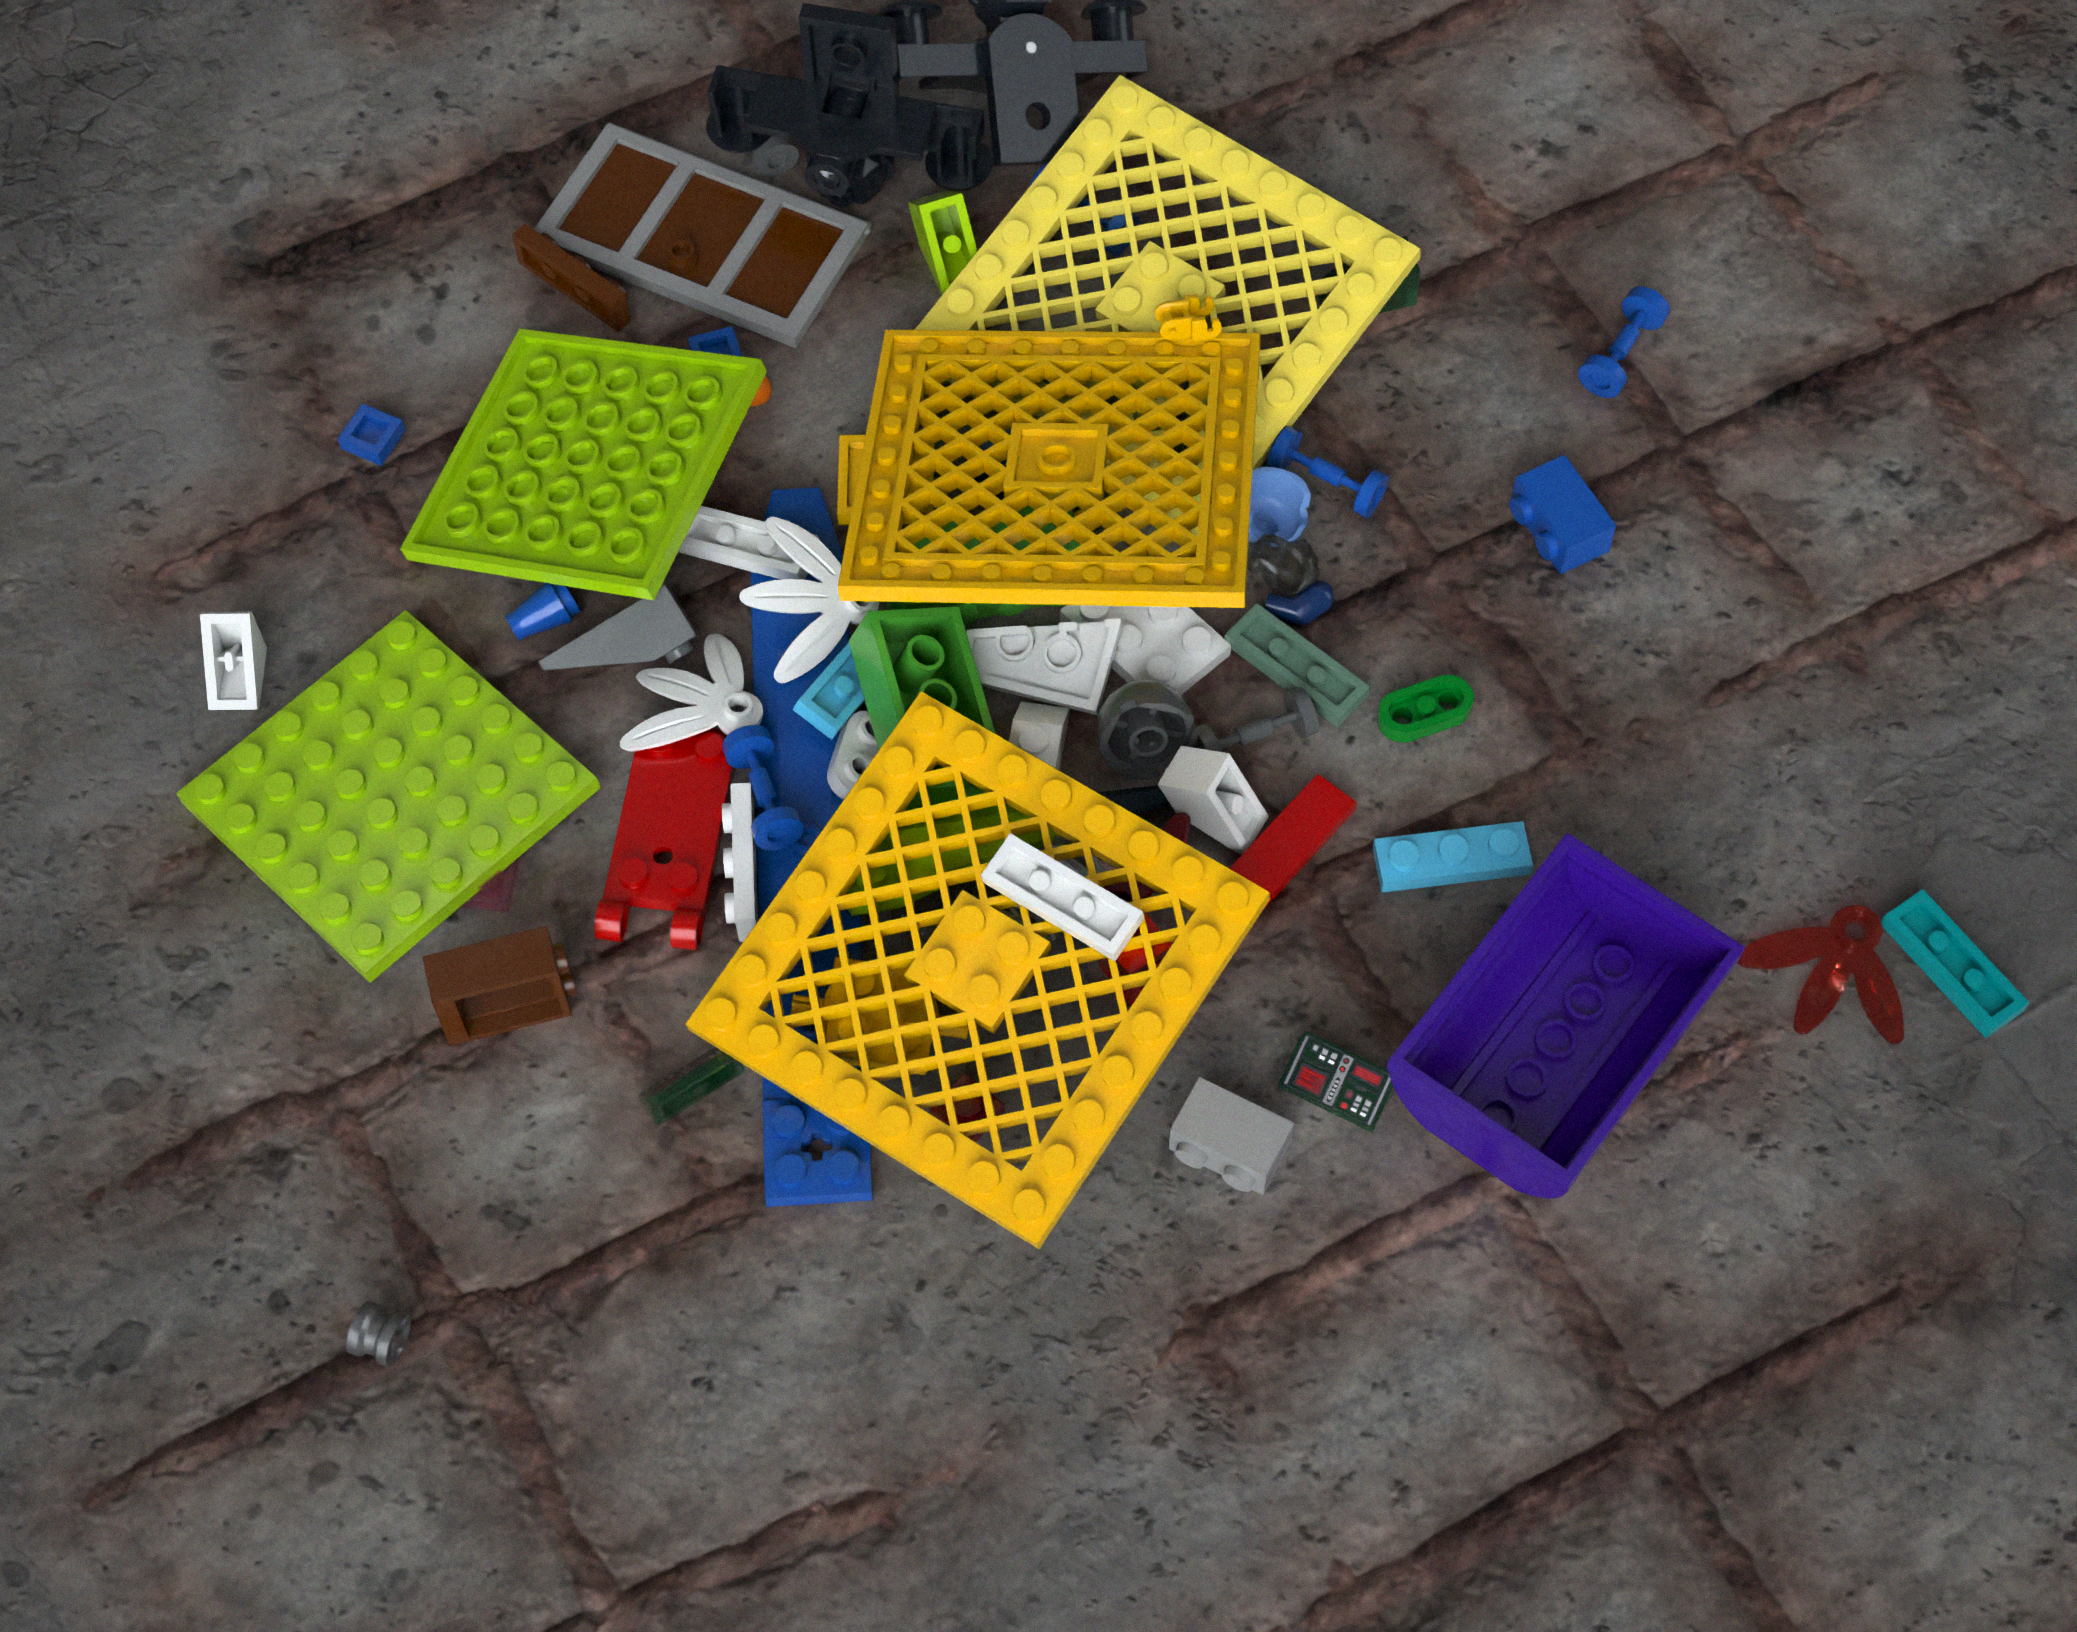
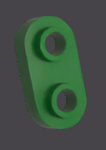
(1422, 709)

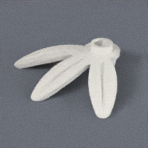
(804, 597)
(710, 702)

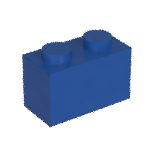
(1561, 514)

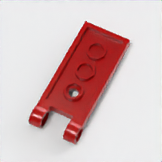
(676, 809)

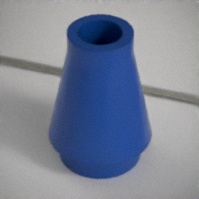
(543, 610)

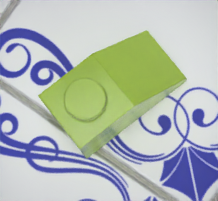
(943, 234)

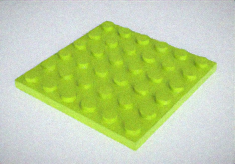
(585, 462)
(388, 794)

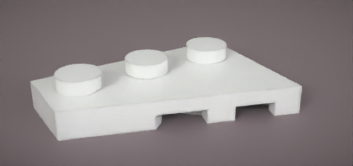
(1048, 663)

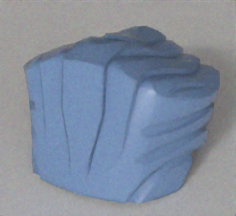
(1278, 504)

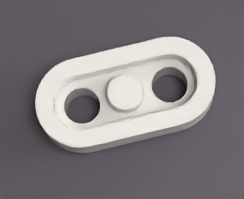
(852, 751)

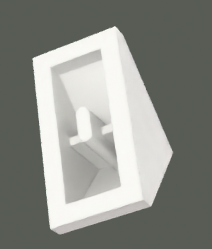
(232, 660)

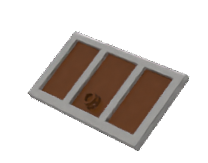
(703, 234)

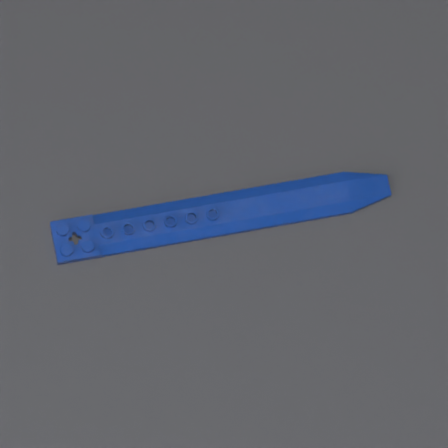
(800, 782)

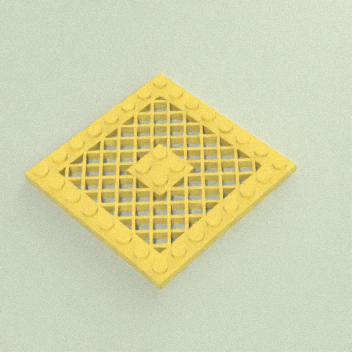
(1159, 275)

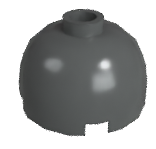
(1144, 728)

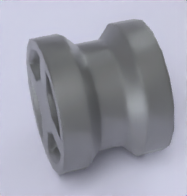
(378, 1334)

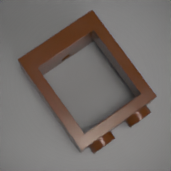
(499, 985)

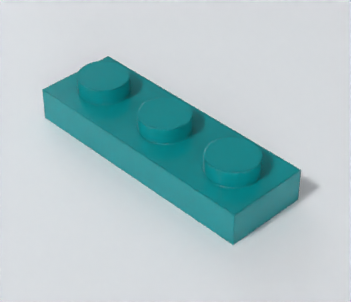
(1954, 963)

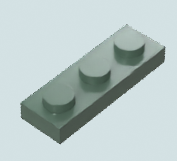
(1297, 663)

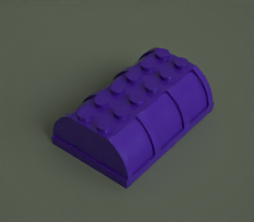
(1559, 1020)

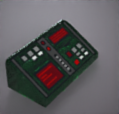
(1337, 1081)
(689, 1085)

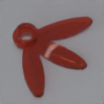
(1828, 979)

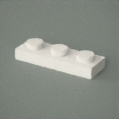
(739, 544)
(741, 860)
(1062, 897)

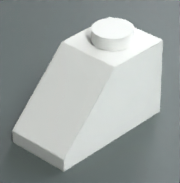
(1041, 731)
(1214, 796)

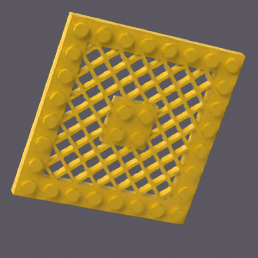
(1054, 469)
(977, 967)

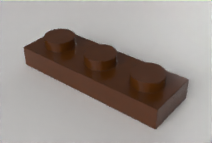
(572, 277)

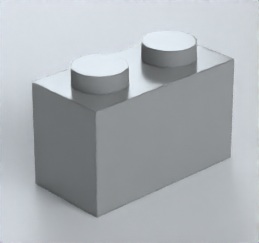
(1230, 1137)

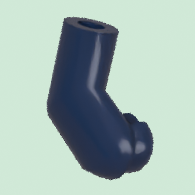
(1304, 606)

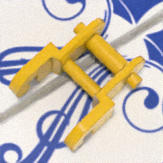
(1185, 319)

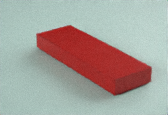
(1295, 836)

